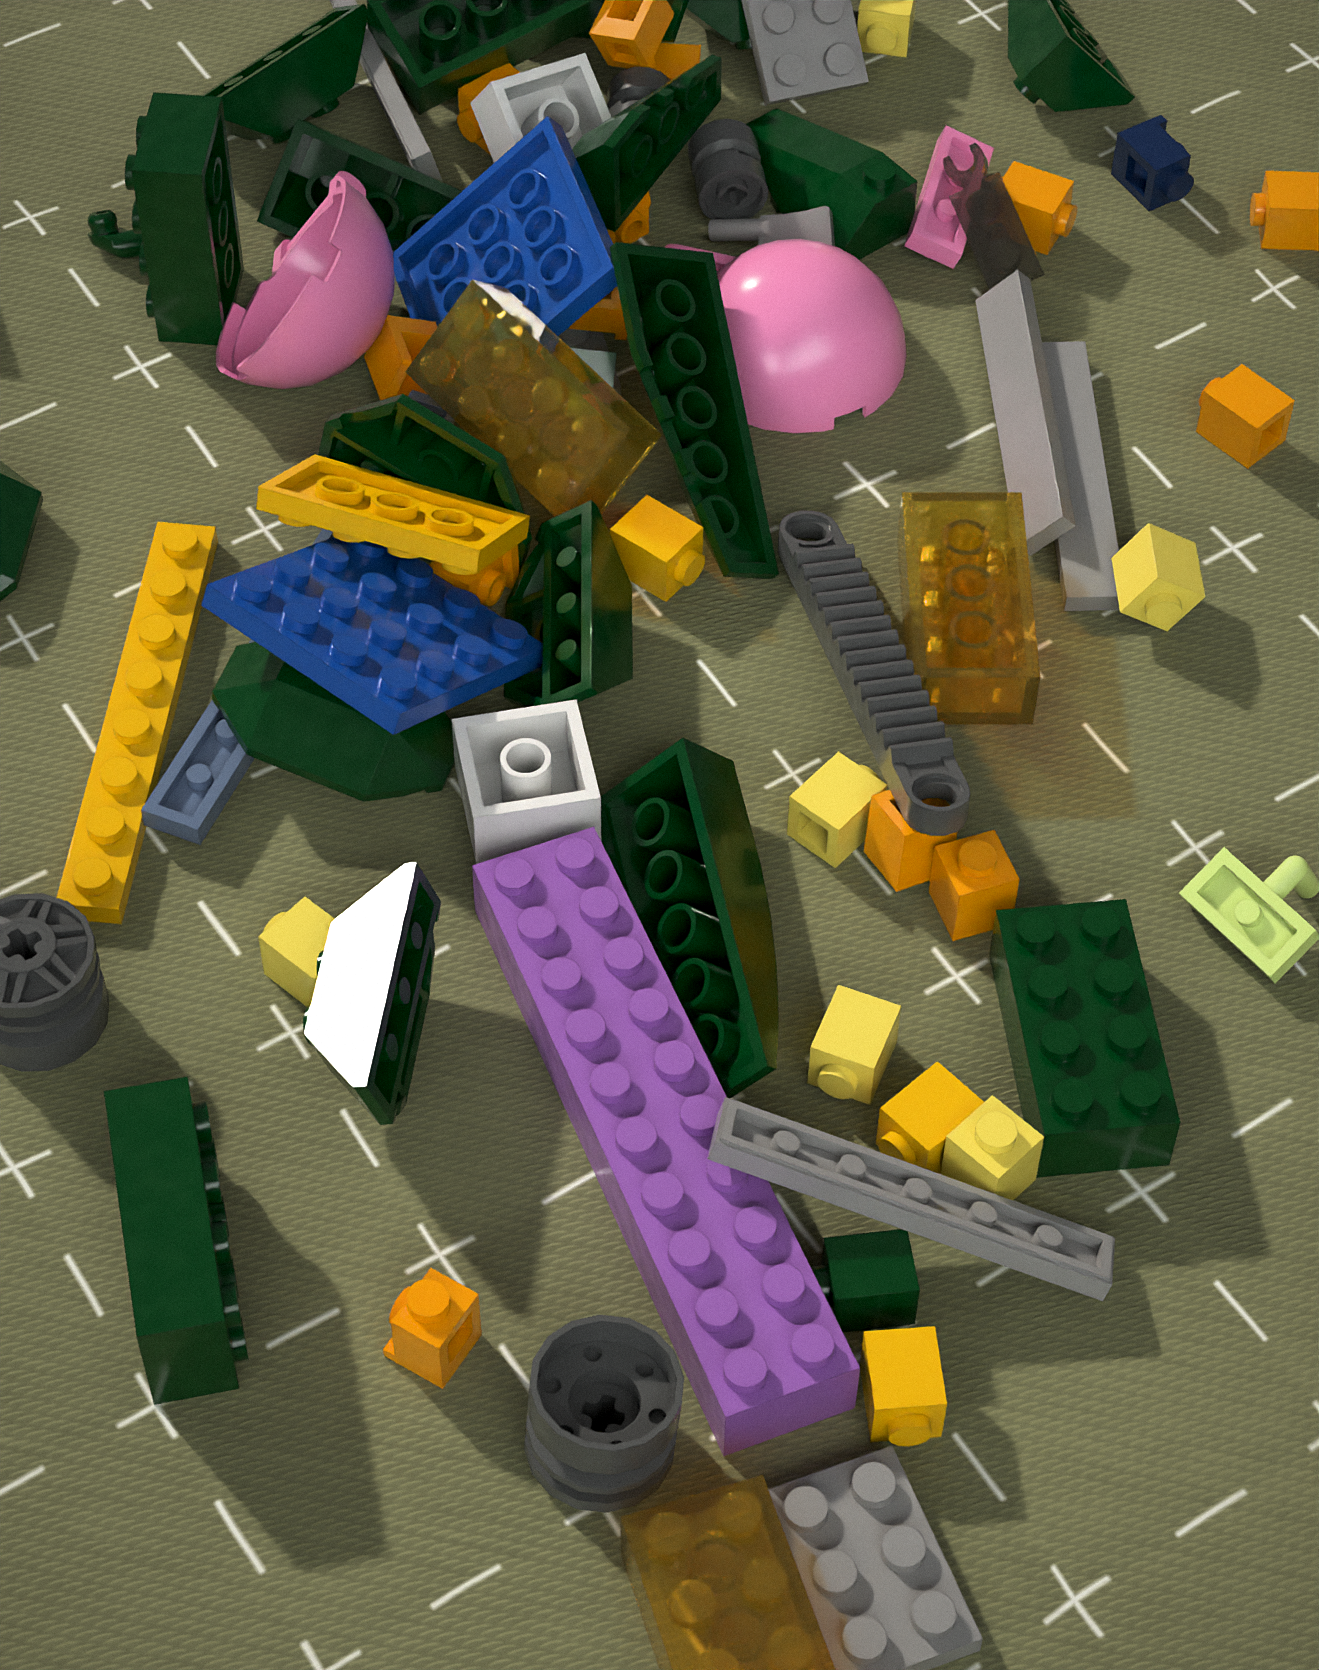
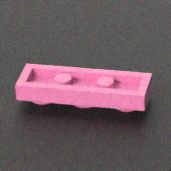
(935, 225)

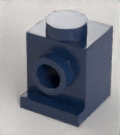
(1152, 164)

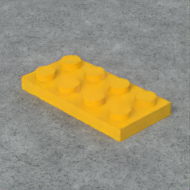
(393, 514)

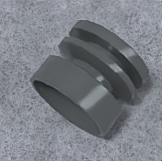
(49, 983)
(611, 1379)

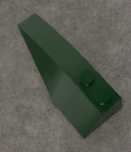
(692, 379)
(701, 895)

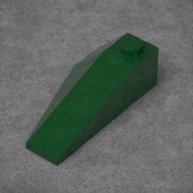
(638, 144)

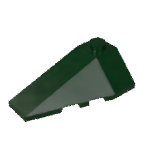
(1059, 59)
(314, 156)
(818, 168)

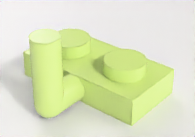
(1254, 912)

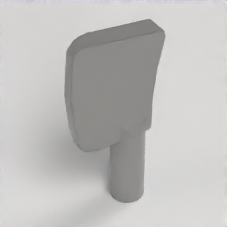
(806, 225)

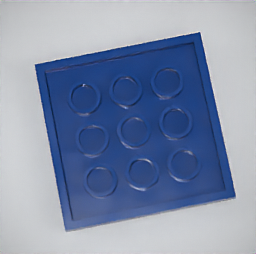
(519, 228)
(375, 629)

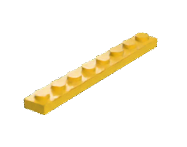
(138, 722)

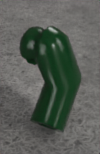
(111, 238)

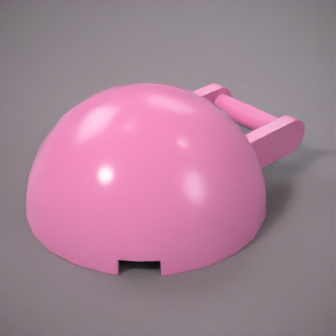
(322, 299)
(808, 334)

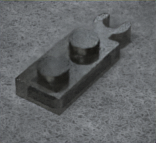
(991, 221)

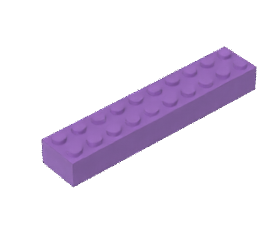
(645, 1112)

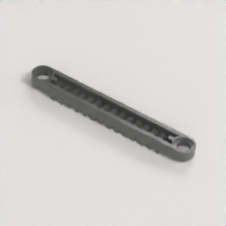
(874, 673)

